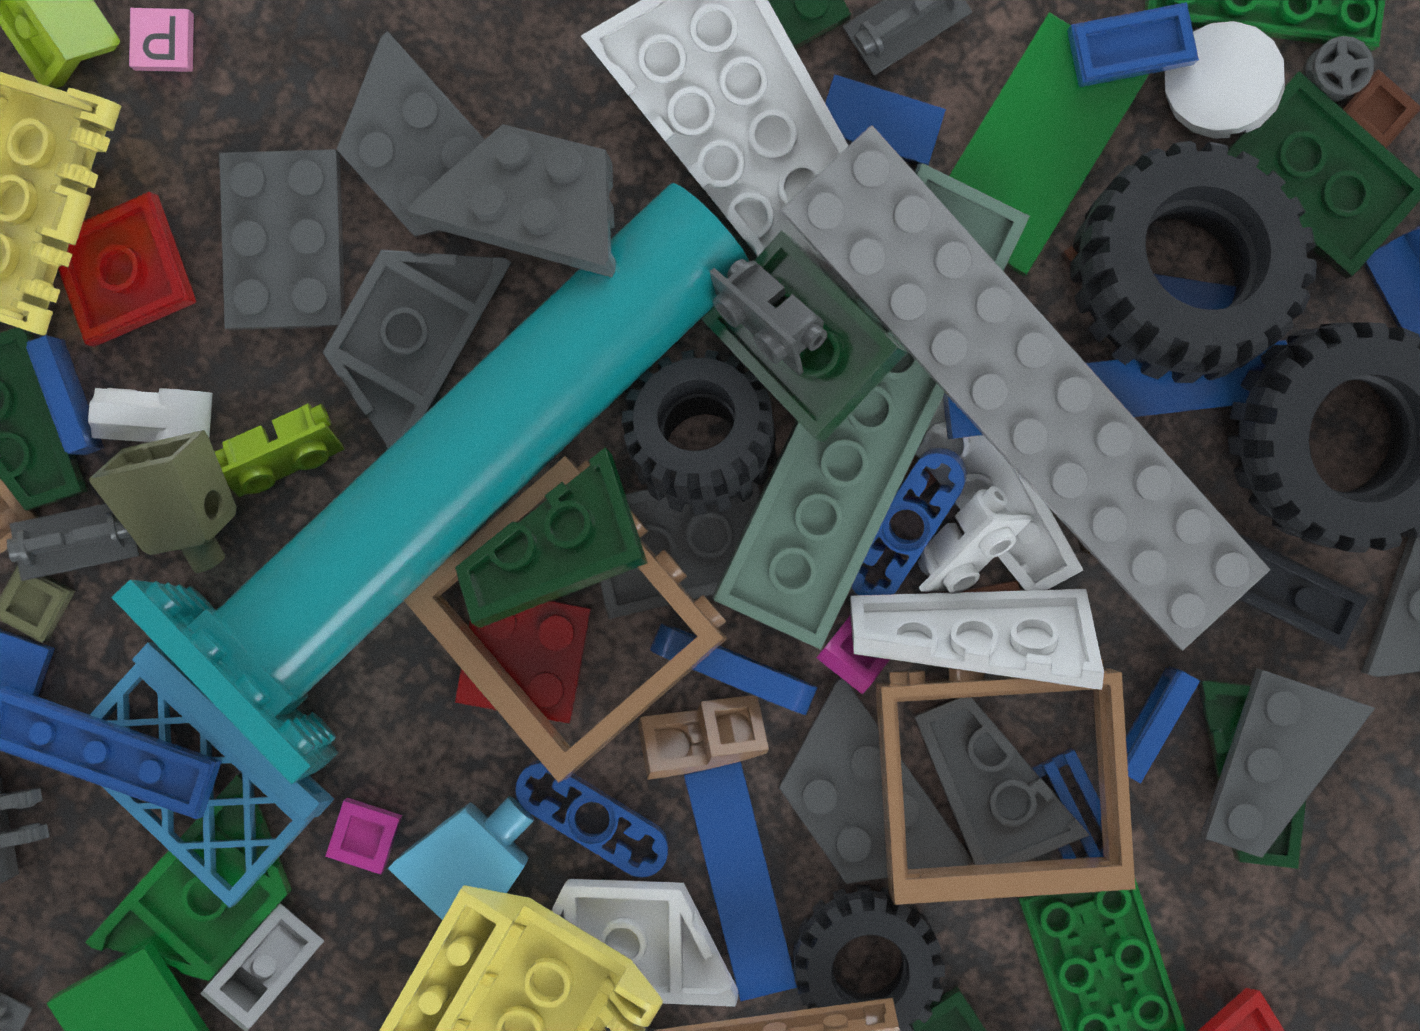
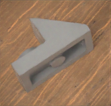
(262, 967)

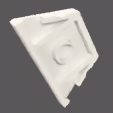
(656, 930)

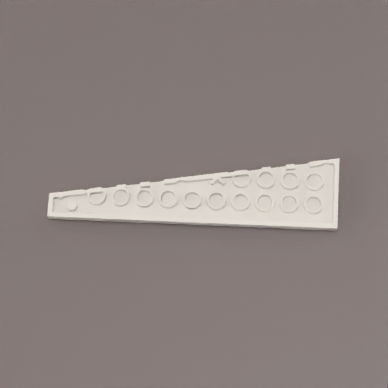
(753, 135)

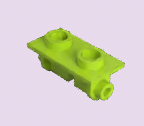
(303, 443)

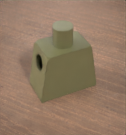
(170, 497)

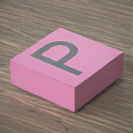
(161, 39)

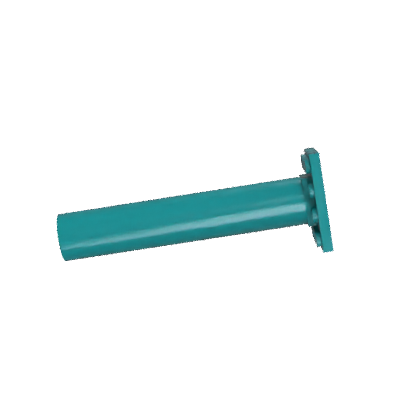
(436, 484)

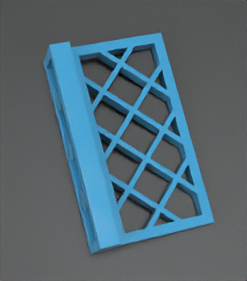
(298, 801)

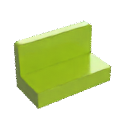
(56, 35)

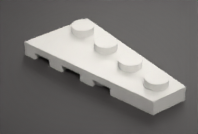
(997, 633)

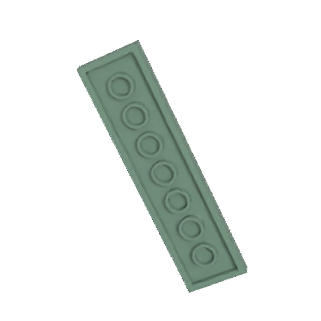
(835, 493)

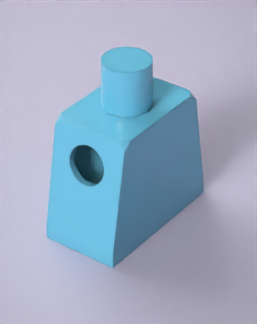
(465, 852)

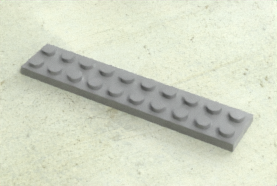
(1024, 387)

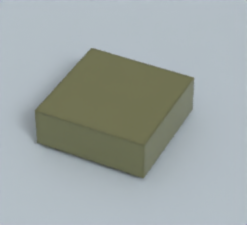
(34, 605)

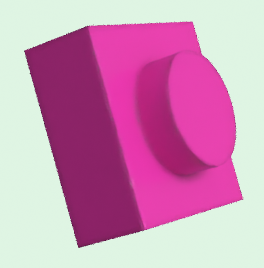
(853, 668)
(363, 835)

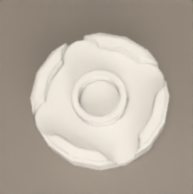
(1231, 84)

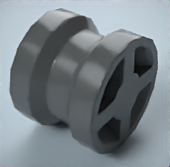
(1350, 64)

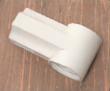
(148, 415)

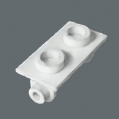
(957, 559)

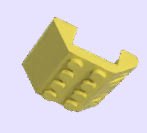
(44, 180)
(519, 968)

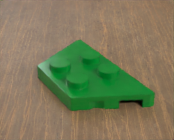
(183, 915)

